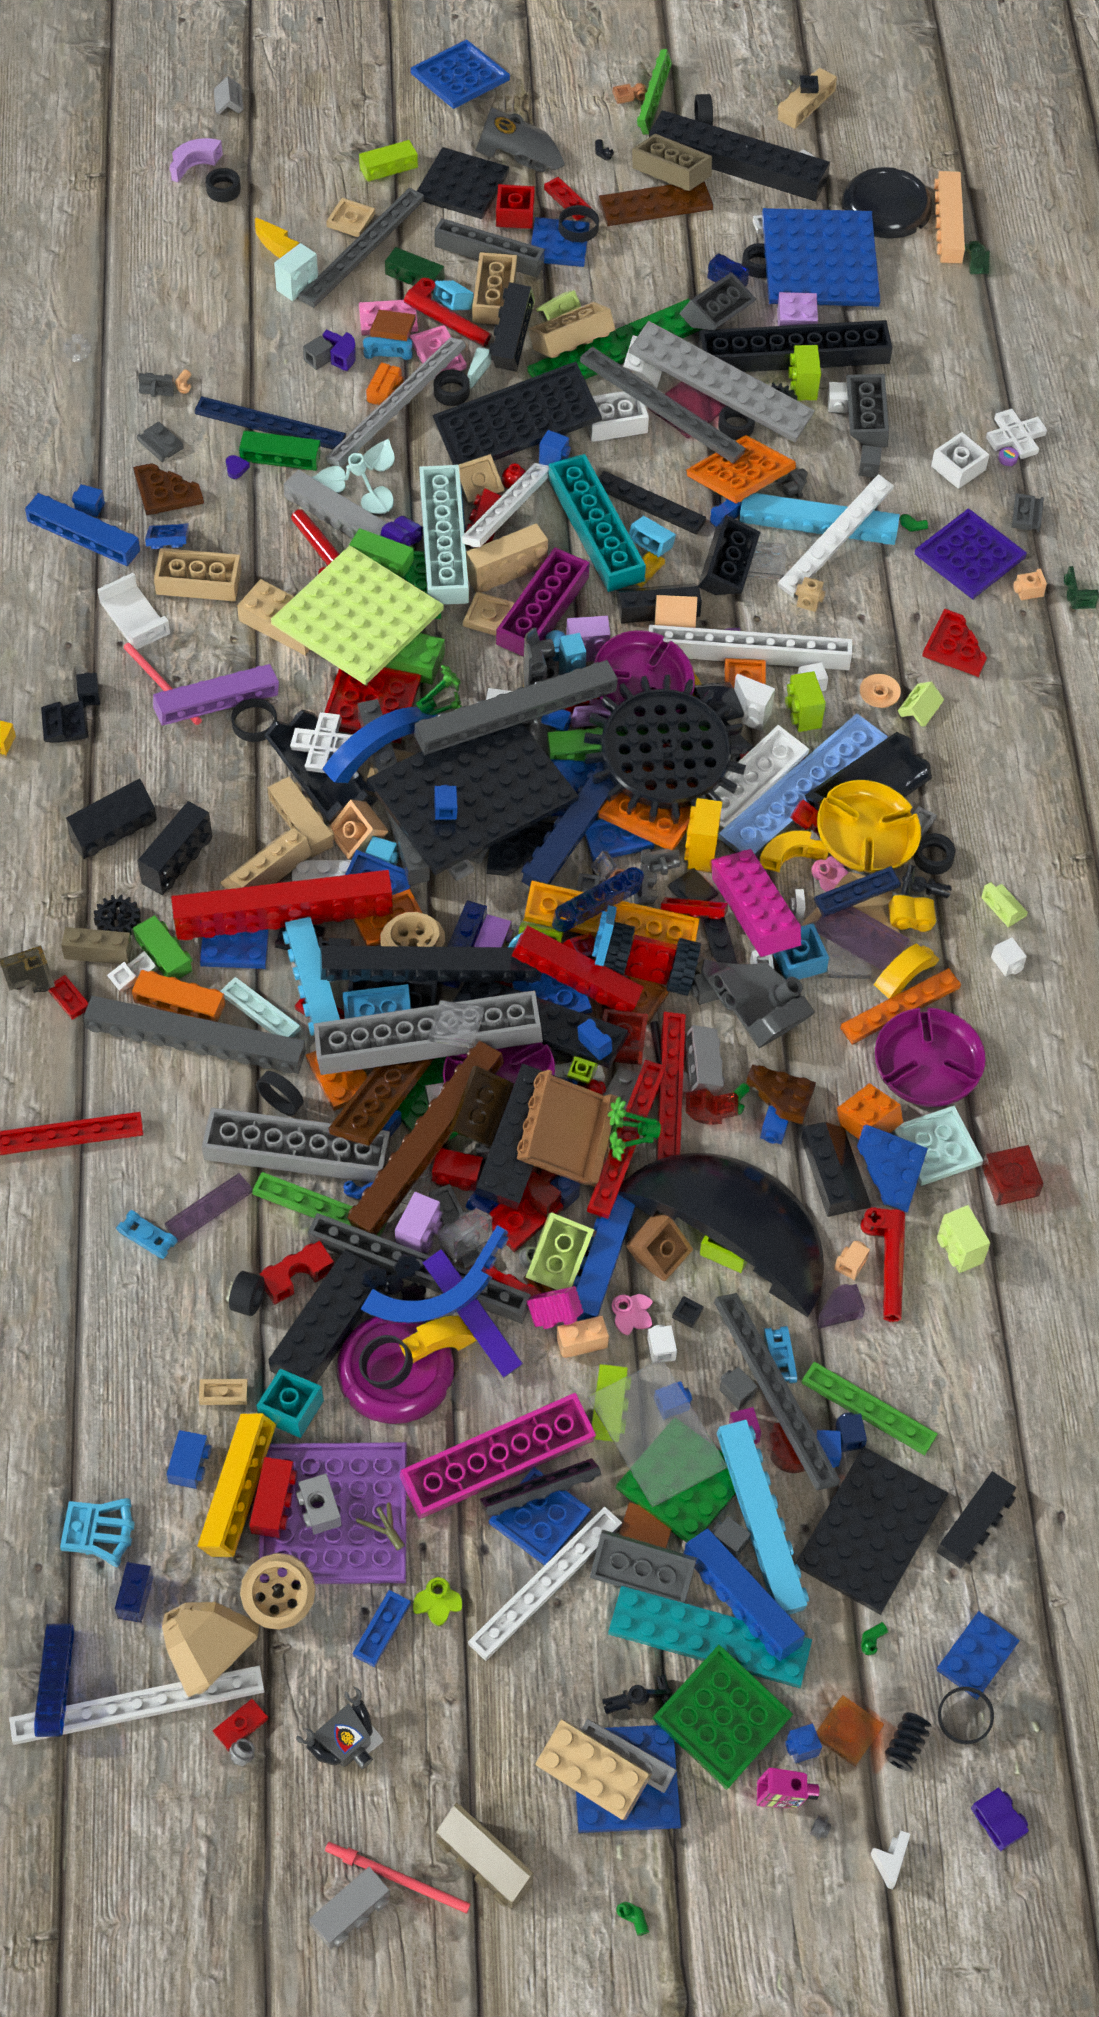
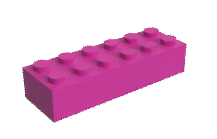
(756, 902)

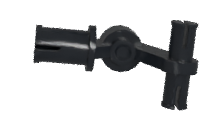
(919, 884)
(638, 1695)

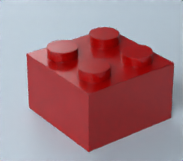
(515, 206)

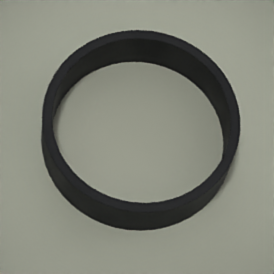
(578, 210)
(250, 703)
(284, 1086)
(371, 1347)
(981, 1694)

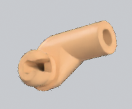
(181, 382)

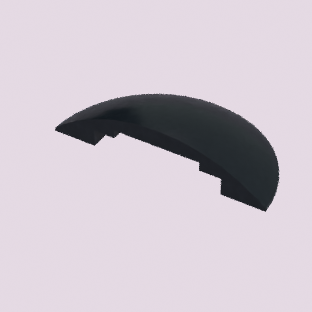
(743, 1213)

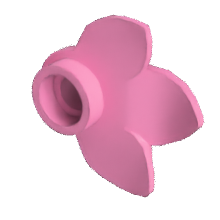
(833, 873)
(635, 1313)

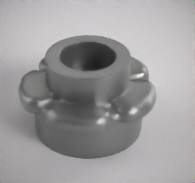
(820, 1827)

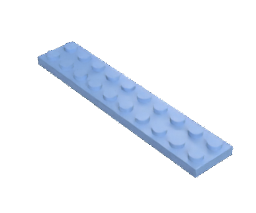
(772, 811)

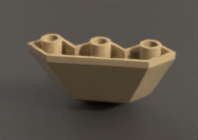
(205, 1641)

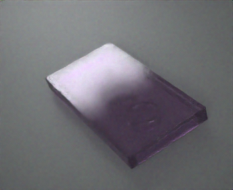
(863, 936)

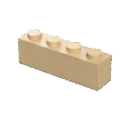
(801, 105)
(300, 815)

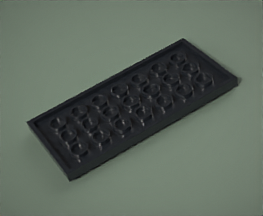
(518, 416)

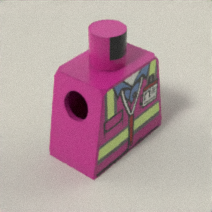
(784, 1789)

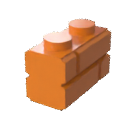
(384, 383)

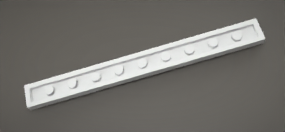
(143, 1704)

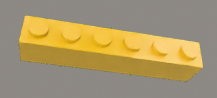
(236, 1485)

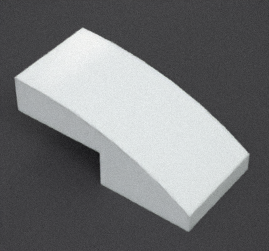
(126, 974)

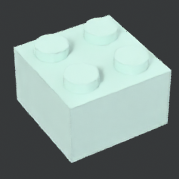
(295, 271)

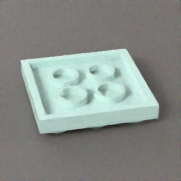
(947, 1142)

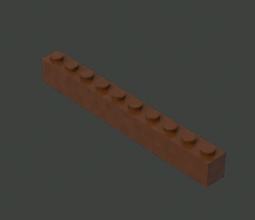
(419, 1146)

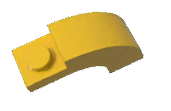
(791, 845)
(904, 969)
(438, 1334)

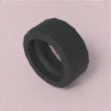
(703, 108)
(223, 175)
(752, 251)
(451, 398)
(731, 431)
(934, 867)

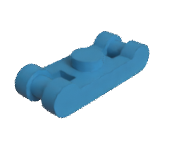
(387, 348)
(146, 1234)
(781, 1351)

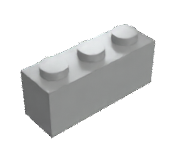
(704, 1059)
(350, 1908)

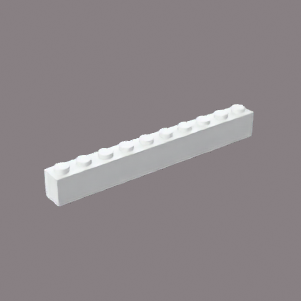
(774, 648)

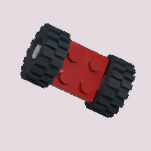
(653, 959)

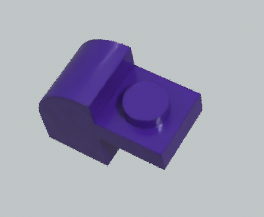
(343, 351)

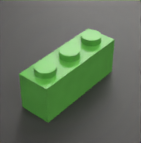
(384, 551)
(163, 948)

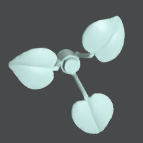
(378, 457)

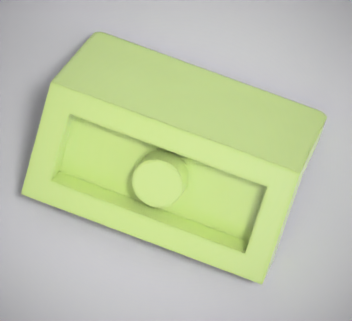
(560, 305)
(922, 703)
(1003, 904)

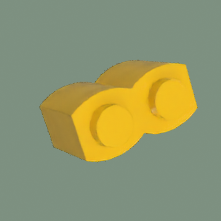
(912, 913)

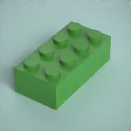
(421, 657)

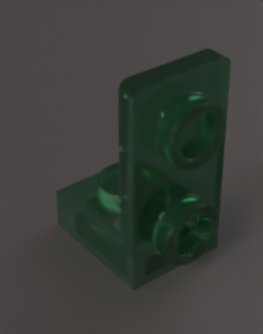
(978, 258)
(1079, 598)

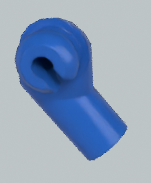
(353, 1190)

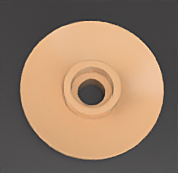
(883, 685)

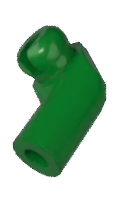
(911, 524)
(741, 1091)
(870, 1637)
(635, 1915)

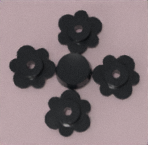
(393, 1283)

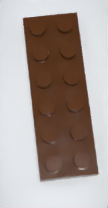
(654, 203)
(377, 1101)

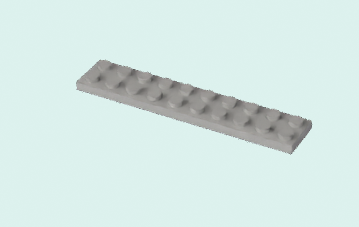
(721, 381)

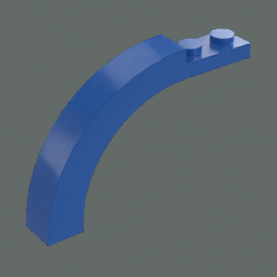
(369, 740)
(446, 1303)

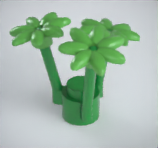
(427, 703)
(648, 1128)

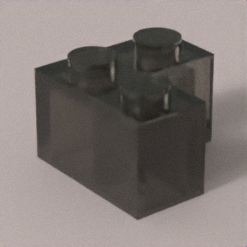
(26, 969)

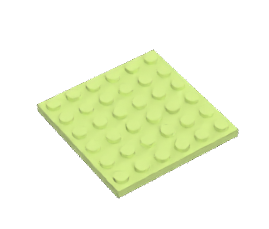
(357, 614)

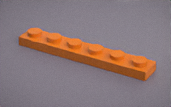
(914, 997)

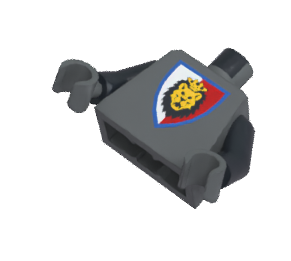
(343, 1736)

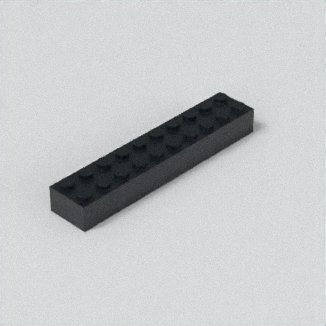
(747, 156)
(771, 346)

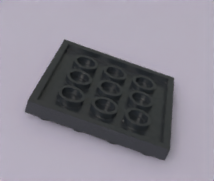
(462, 182)

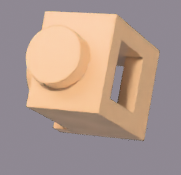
(1030, 585)
(852, 1259)

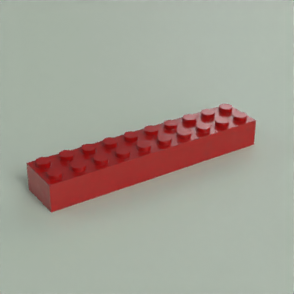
(274, 904)

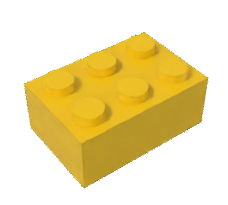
(703, 834)

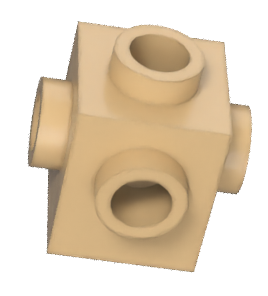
(810, 594)

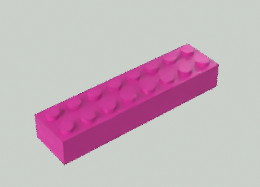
(497, 1455)

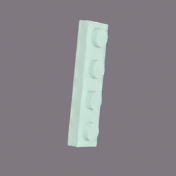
(259, 1009)

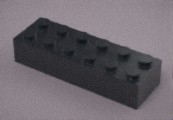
(503, 1175)
(324, 1321)

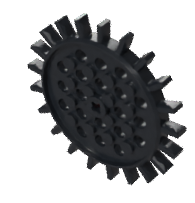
(664, 748)

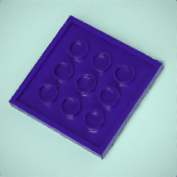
(970, 553)

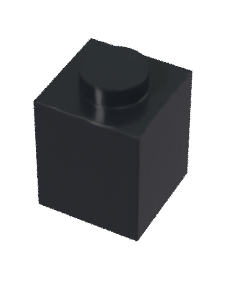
(88, 688)

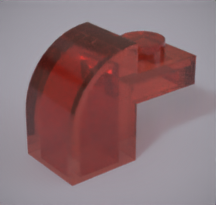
(711, 1109)
(542, 1194)
(783, 1453)

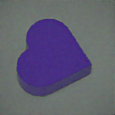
(236, 466)

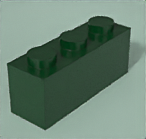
(411, 267)

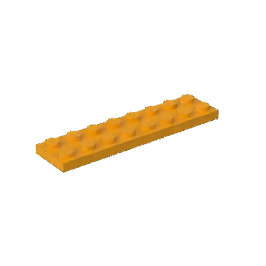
(648, 921)

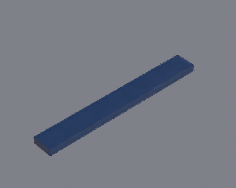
(267, 422)

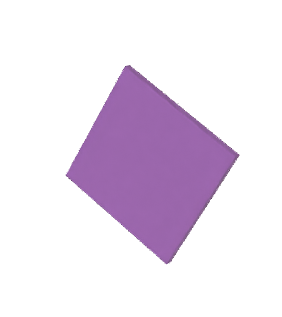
(361, 1480)

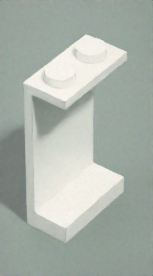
(132, 612)

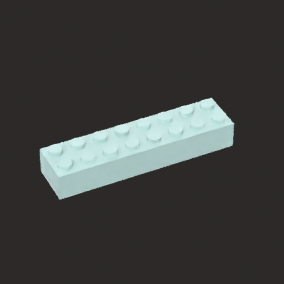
(443, 534)

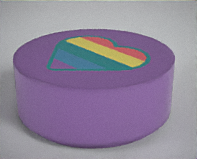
(1008, 456)

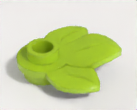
(435, 1604)

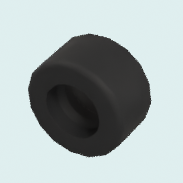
(246, 1293)

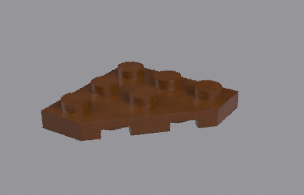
(165, 490)
(783, 1091)

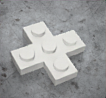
(1016, 433)
(319, 742)

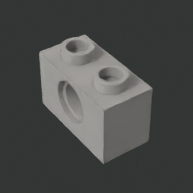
(318, 1490)

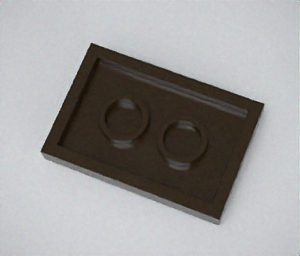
(482, 1106)

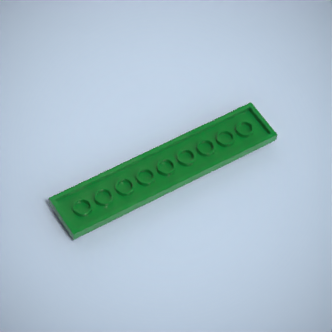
(618, 341)

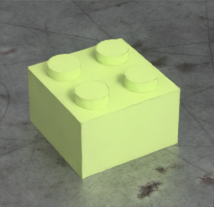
(963, 1239)

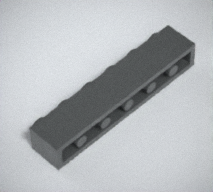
(472, 241)

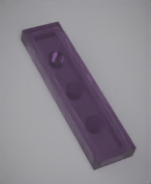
(208, 1207)

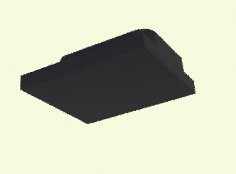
(692, 887)

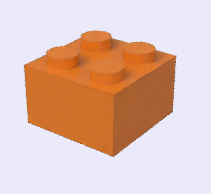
(869, 1108)

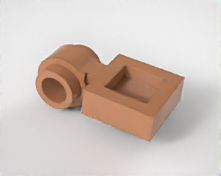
(625, 93)

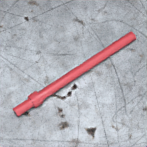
(153, 673)
(352, 1857)

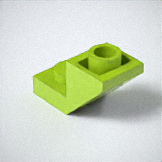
(582, 1070)

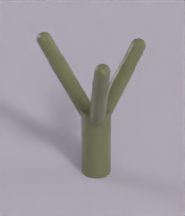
(389, 1531)

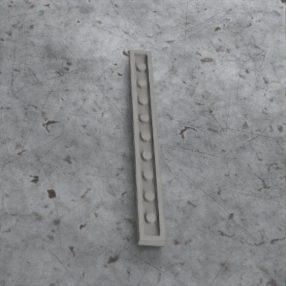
(395, 402)

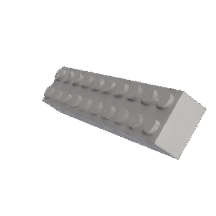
(405, 1034)

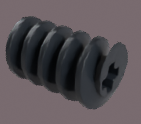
(906, 1739)

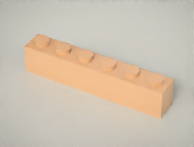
(950, 217)

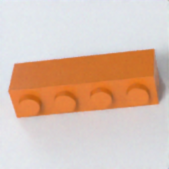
(177, 996)

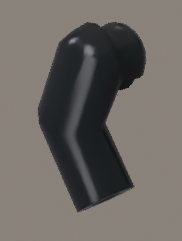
(605, 154)

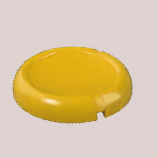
(868, 826)

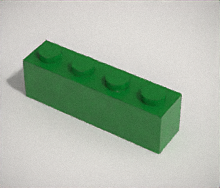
(280, 450)

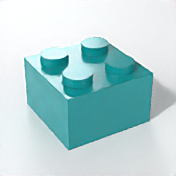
(291, 1402)

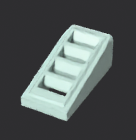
(479, 365)

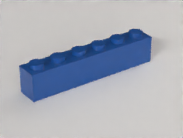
(82, 529)
(602, 1257)
(744, 1595)

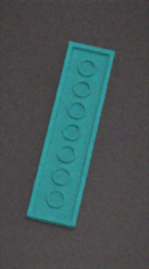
(698, 1632)

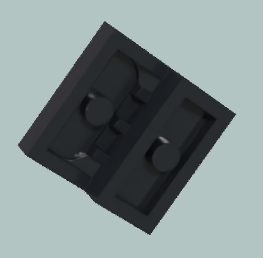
(64, 722)

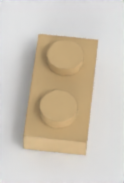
(223, 1391)

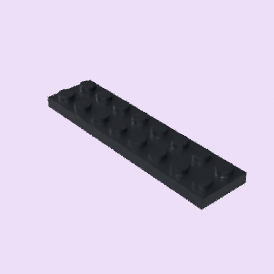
(556, 1022)

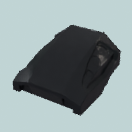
(723, 695)

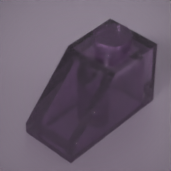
(842, 1306)

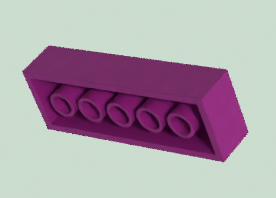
(543, 600)

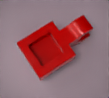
(805, 816)

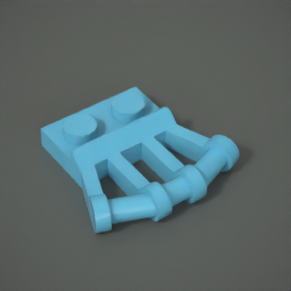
(82, 1524)

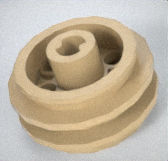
(413, 930)
(252, 1585)

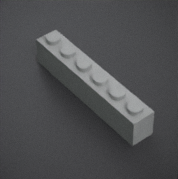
(330, 505)

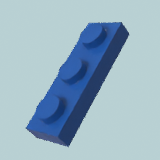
(381, 1628)

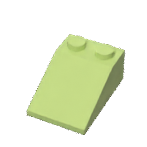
(559, 1252)

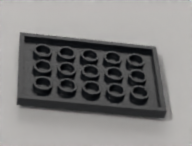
(871, 1530)

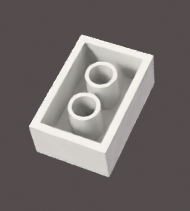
(620, 417)

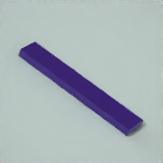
(475, 1316)

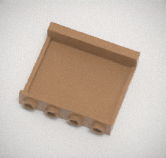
(566, 1129)

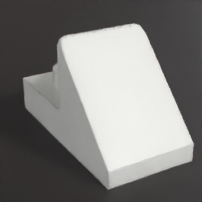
(890, 1864)

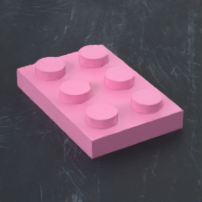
(369, 310)
(430, 341)

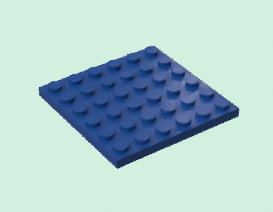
(821, 255)

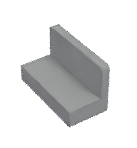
(229, 95)

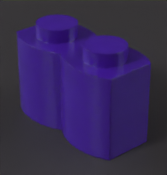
(403, 531)
(1000, 1819)

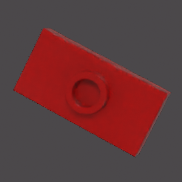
(240, 1724)

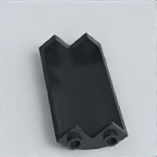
(887, 763)
(326, 794)

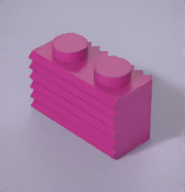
(555, 1307)

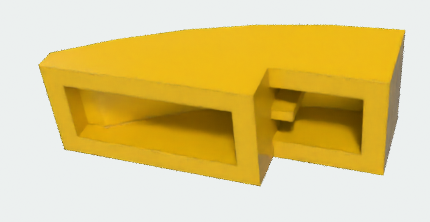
(274, 238)

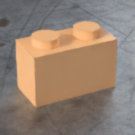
(582, 1337)

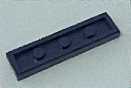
(857, 891)

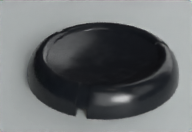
(895, 198)

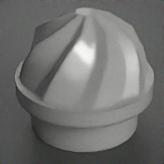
(525, 1256)
(242, 1752)

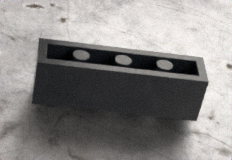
(976, 1520)

